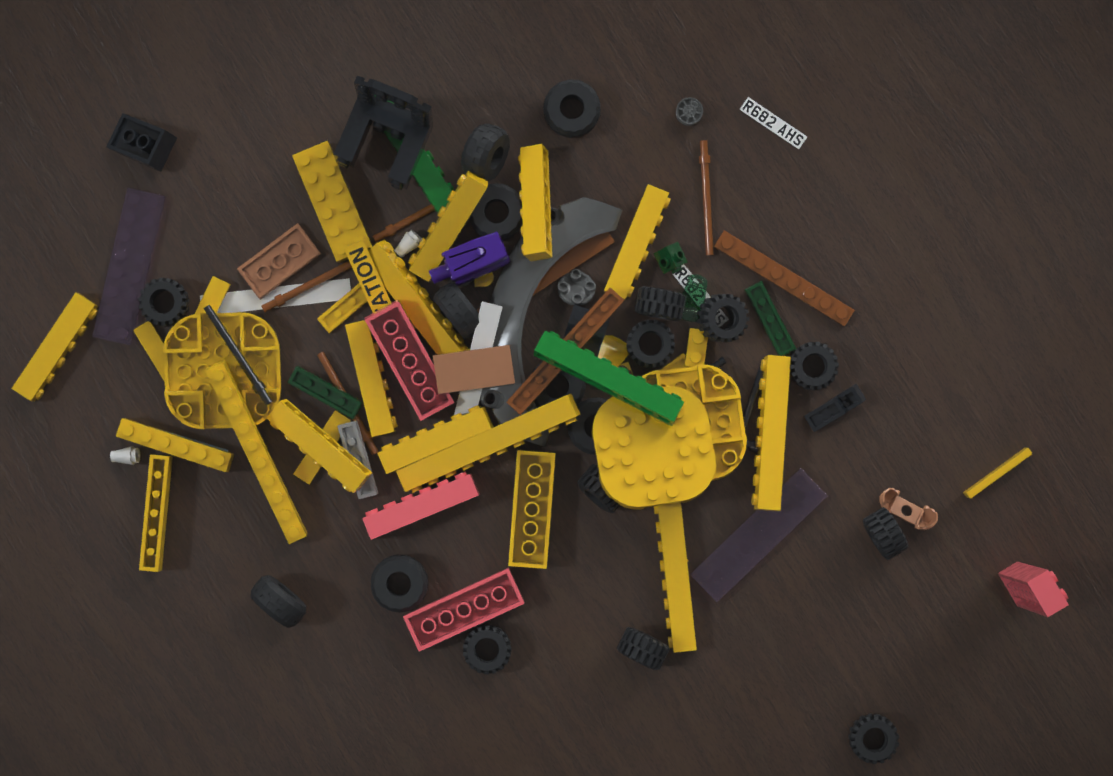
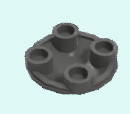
(576, 288)

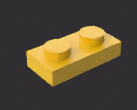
(695, 348)

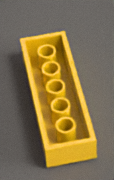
(331, 199)
(531, 509)

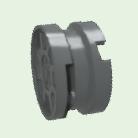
(689, 111)

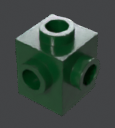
(671, 258)

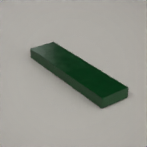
(770, 319)
(325, 392)

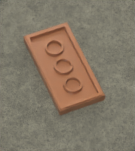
(279, 261)
(474, 369)

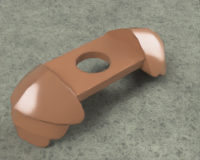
(920, 518)

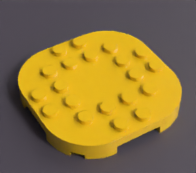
(196, 345)
(723, 406)
(650, 461)

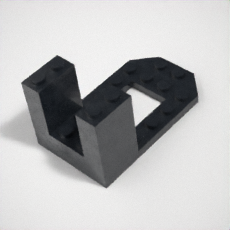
(374, 110)

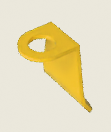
(613, 350)

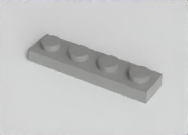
(354, 444)

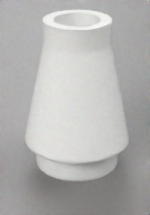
(408, 243)
(126, 455)

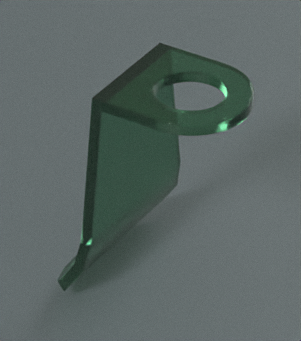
(695, 296)

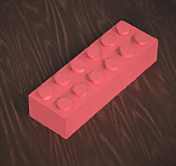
(408, 359)
(421, 506)
(463, 609)

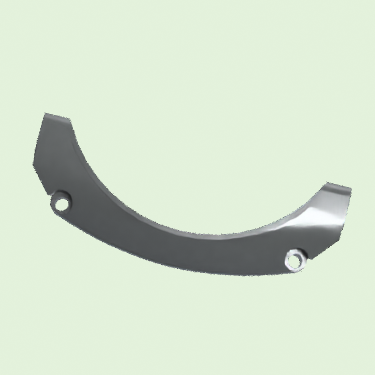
(518, 281)

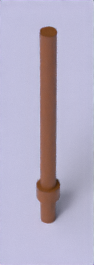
(704, 160)
(391, 230)
(280, 300)
(366, 435)

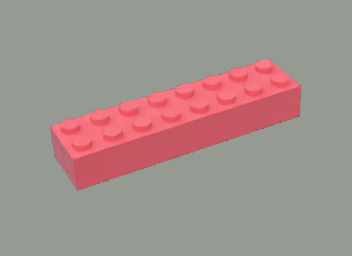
(1034, 588)

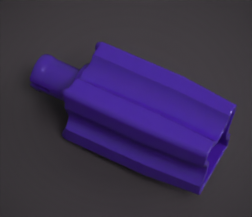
(472, 260)

